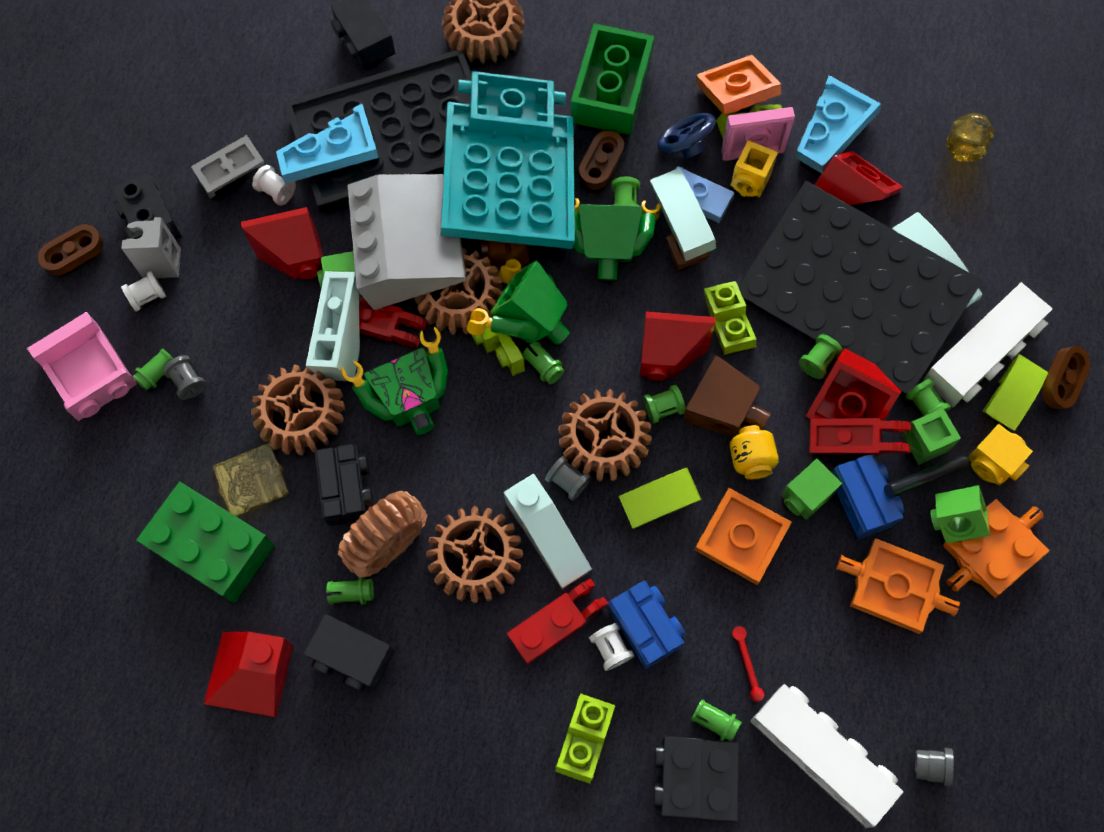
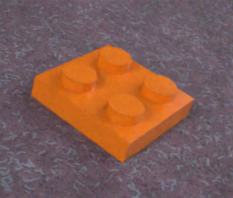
(738, 84)
(743, 536)

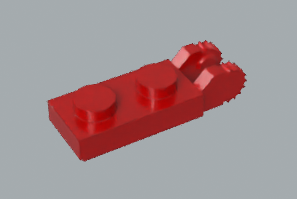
(384, 323)
(855, 436)
(554, 623)

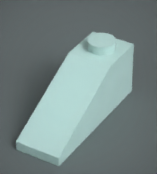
(336, 327)
(547, 531)

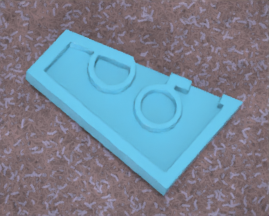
(835, 124)
(336, 147)

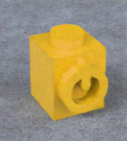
(753, 169)
(1000, 456)

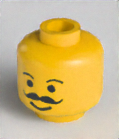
(754, 452)

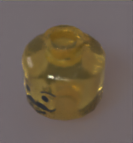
(970, 137)

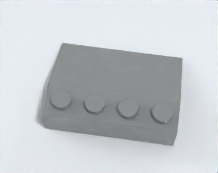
(400, 240)

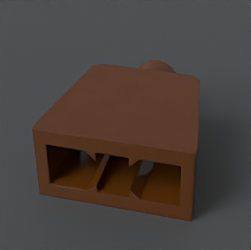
(725, 401)

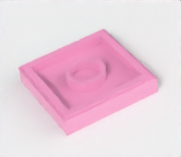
(765, 128)

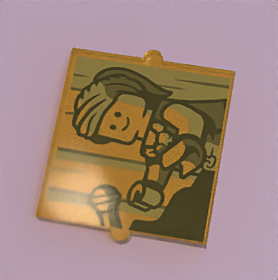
(250, 480)

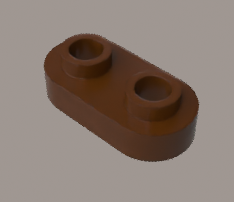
(600, 162)
(70, 248)
(1066, 377)

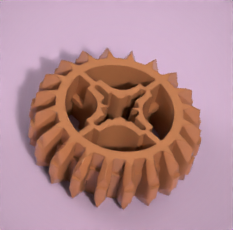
(480, 33)
(446, 309)
(275, 401)
(617, 442)
(382, 534)
(460, 549)

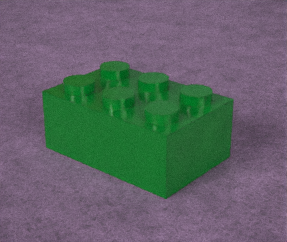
(612, 79)
(206, 542)

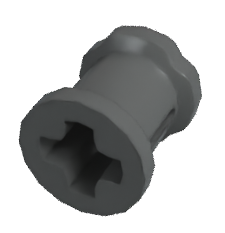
(184, 377)
(568, 478)

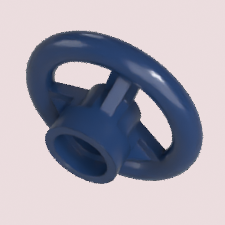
(688, 135)

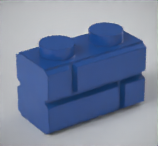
(865, 498)
(646, 623)

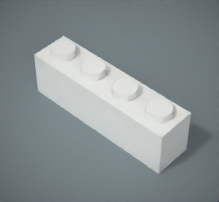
(987, 344)
(827, 756)

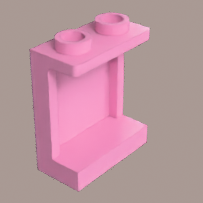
(82, 366)

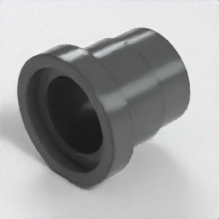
(935, 766)

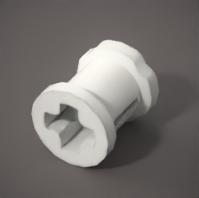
(273, 185)
(143, 291)
(602, 639)

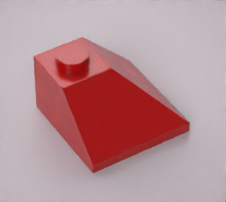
(856, 180)
(286, 242)
(673, 343)
(854, 391)
(249, 673)

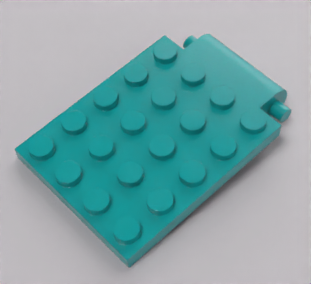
(509, 163)

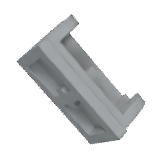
(227, 165)
(154, 250)

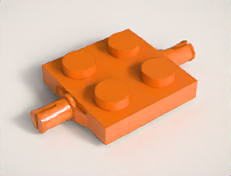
(1001, 557)
(897, 586)

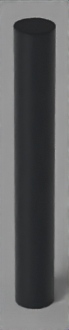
(926, 476)

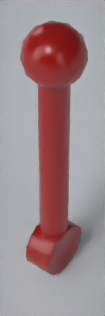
(739, 635)

